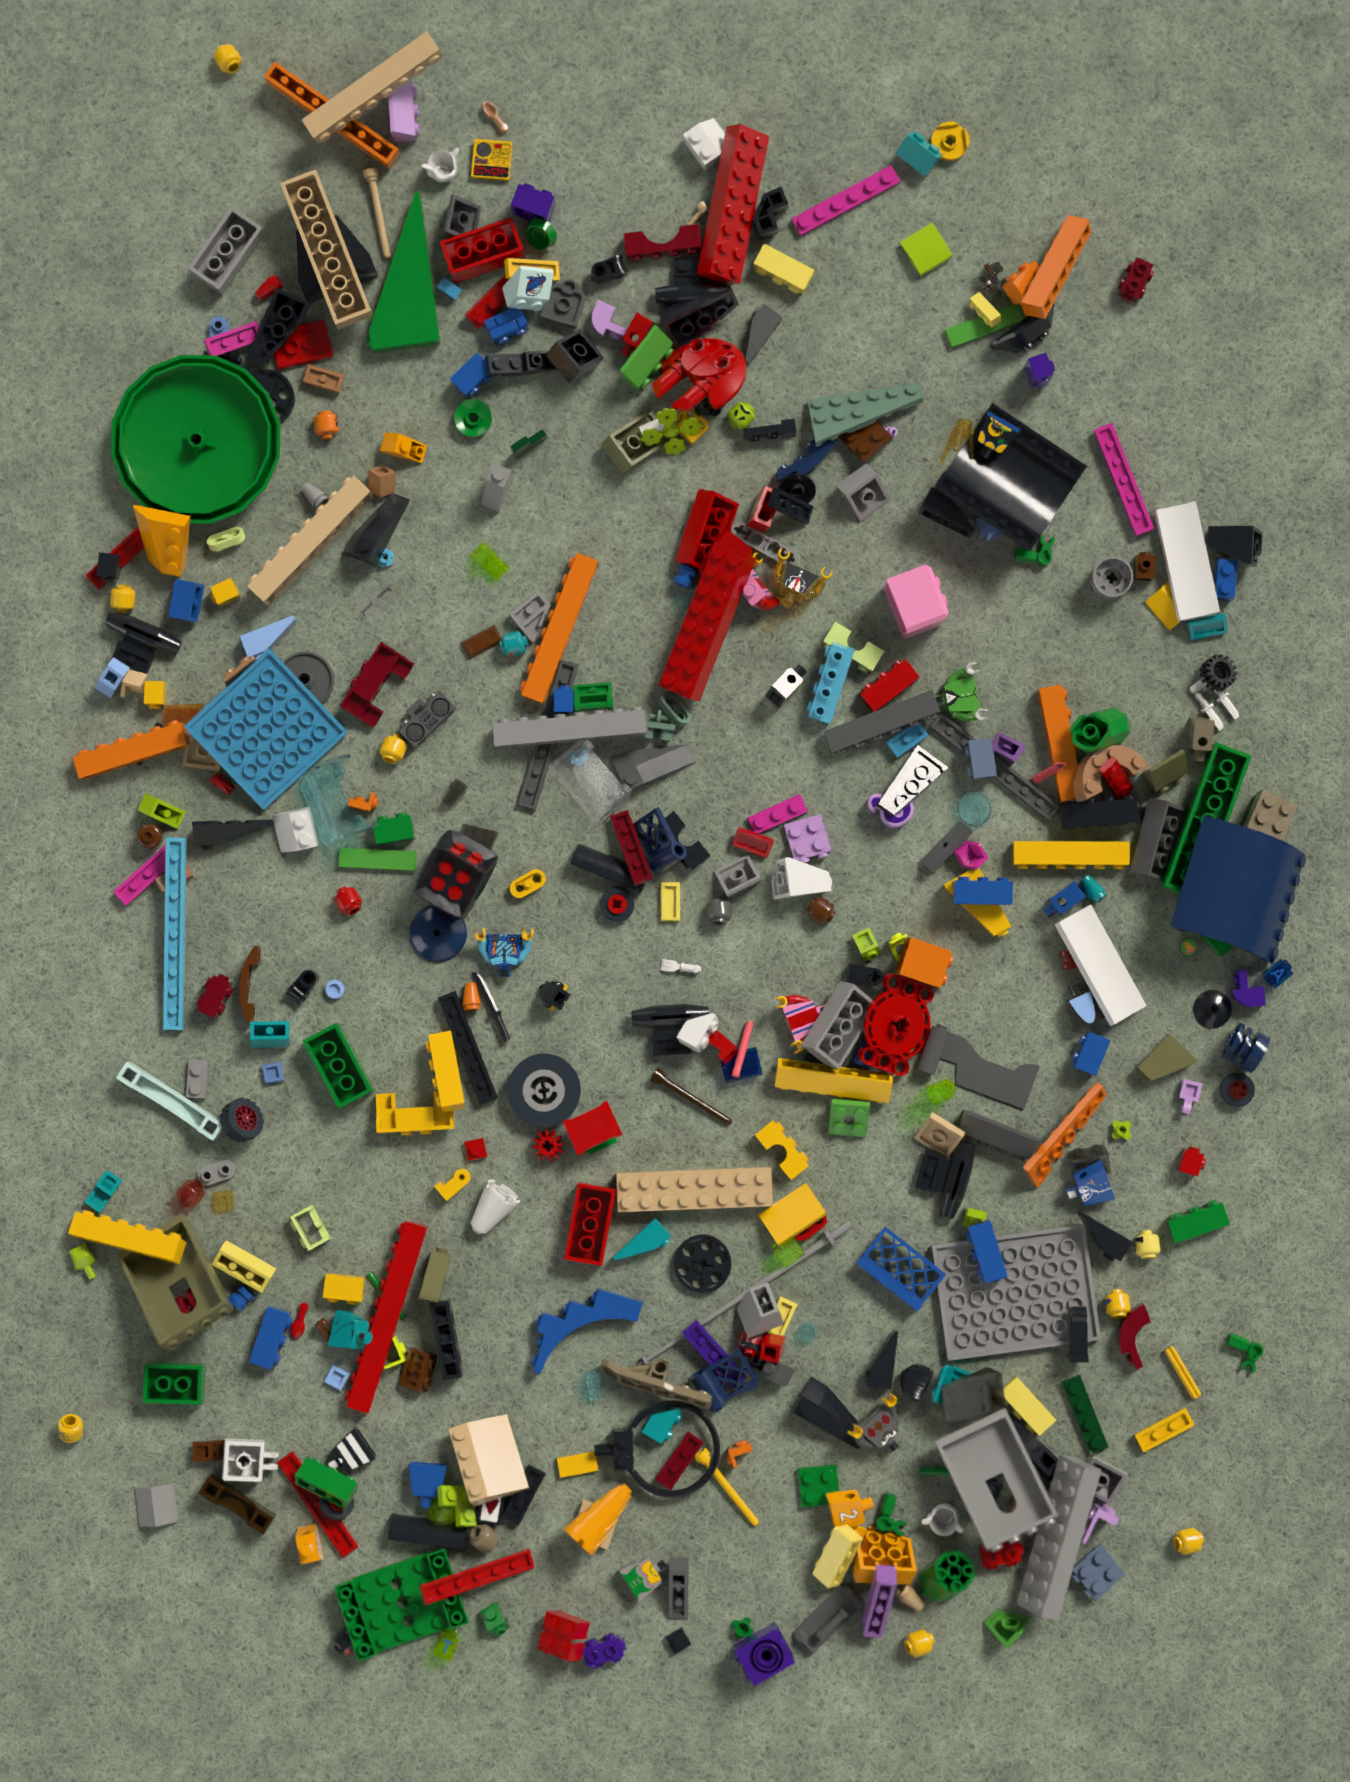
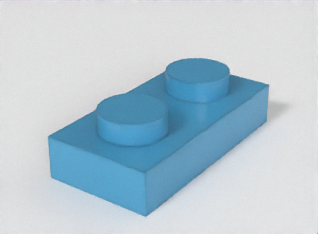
(906, 739)

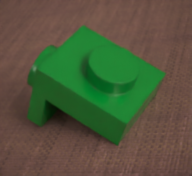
(494, 1620)

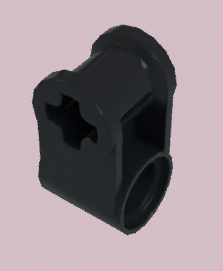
(610, 269)
(860, 975)
(302, 987)

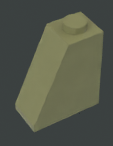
(1164, 1059)
(435, 1275)

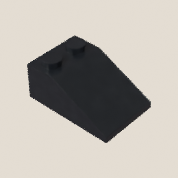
(945, 512)

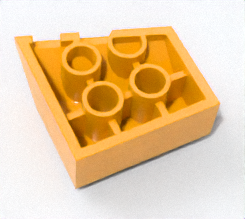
(164, 538)
(885, 1550)

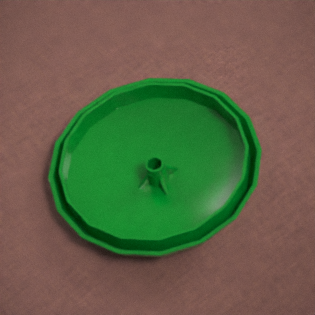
(172, 410)

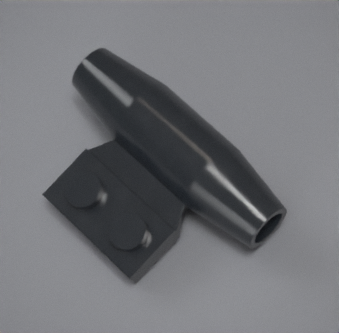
(688, 284)
(140, 641)
(667, 1023)
(947, 1176)

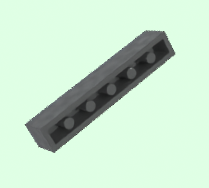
(883, 721)

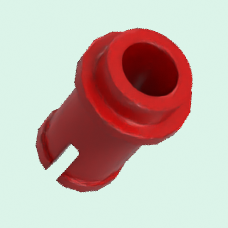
(222, 783)

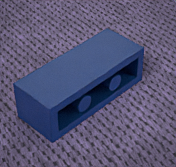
(983, 891)
(986, 1251)
(271, 1337)

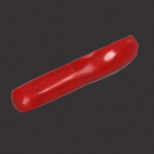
(298, 1326)

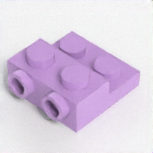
(807, 838)

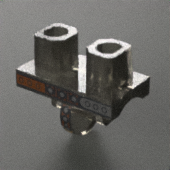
(990, 272)

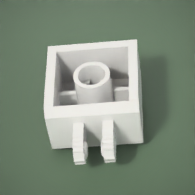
(253, 1468)

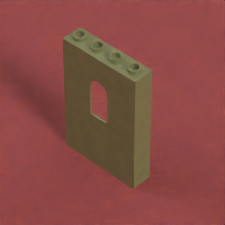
(152, 1280)

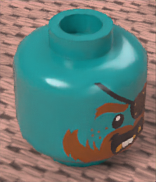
(513, 644)

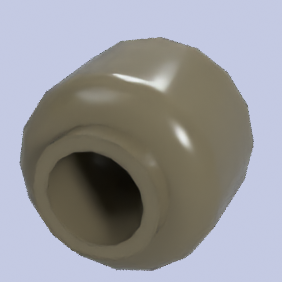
(483, 1538)

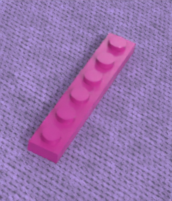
(845, 200)
(1123, 479)

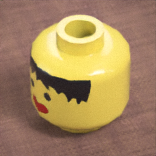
(1147, 1245)

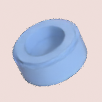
(334, 989)

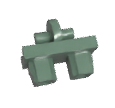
(666, 729)

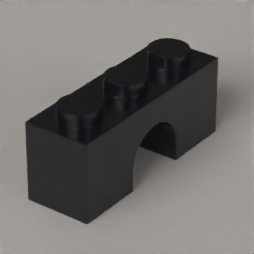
(695, 853)

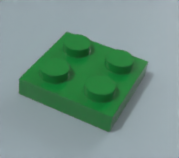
(816, 1482)

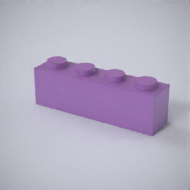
(879, 1601)

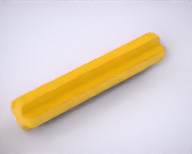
(1182, 1372)

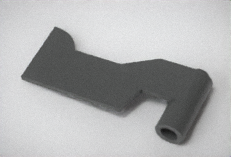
(974, 1071)

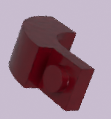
(1127, 1334)

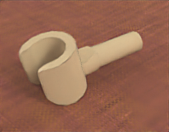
(702, 208)

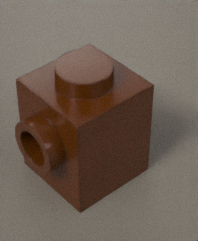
(1144, 567)

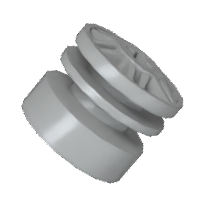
(1121, 572)

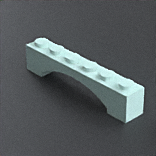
(170, 1099)

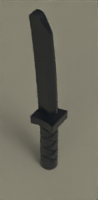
(495, 1013)

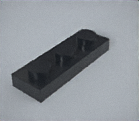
(790, 506)
(521, 1500)

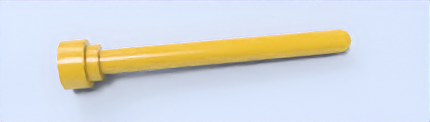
(703, 1457)

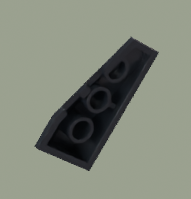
(278, 324)

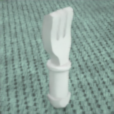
(672, 966)

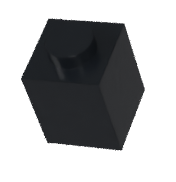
(109, 567)

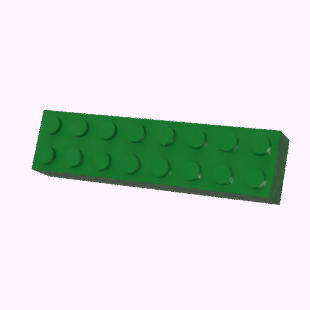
(1213, 798)

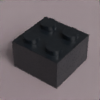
(574, 356)

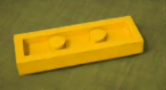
(512, 265)
(1164, 1429)

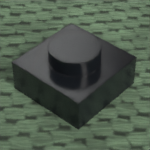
(678, 1640)

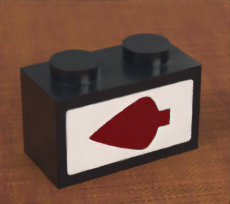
(490, 1512)

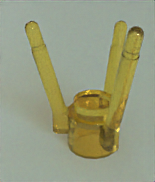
(961, 430)

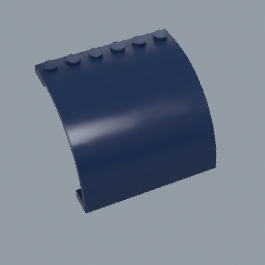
(1239, 887)

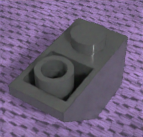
(776, 1372)

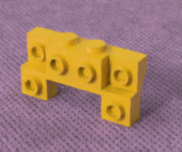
(406, 1120)

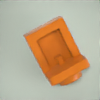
(740, 1448)

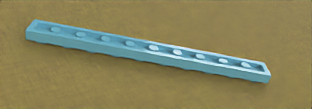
(174, 933)

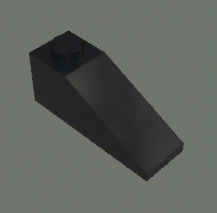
(1106, 1239)
(882, 1367)

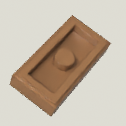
(323, 379)

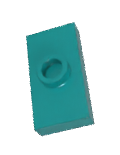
(1207, 626)

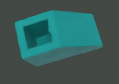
(660, 1423)

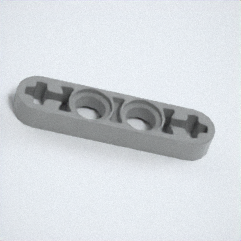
(766, 541)

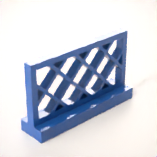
(891, 1282)

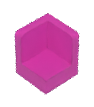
(971, 855)

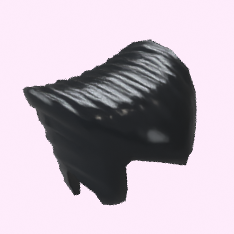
(915, 1381)

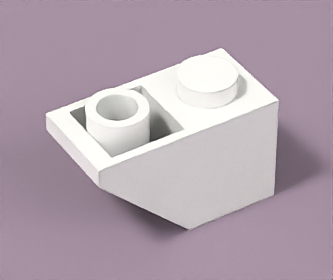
(697, 1031)

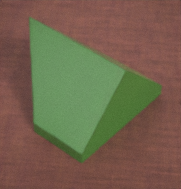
(1007, 1626)

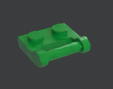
(593, 692)

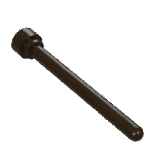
(660, 1078)

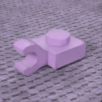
(1189, 1092)

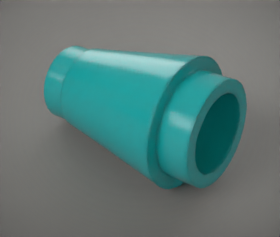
(1093, 889)

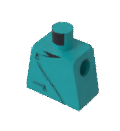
(349, 1331)

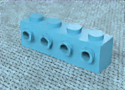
(831, 682)

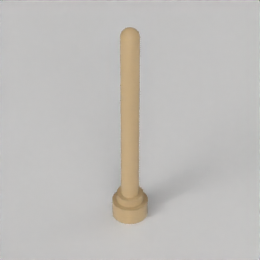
(371, 176)

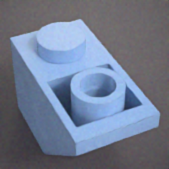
(111, 677)

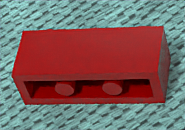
(889, 685)

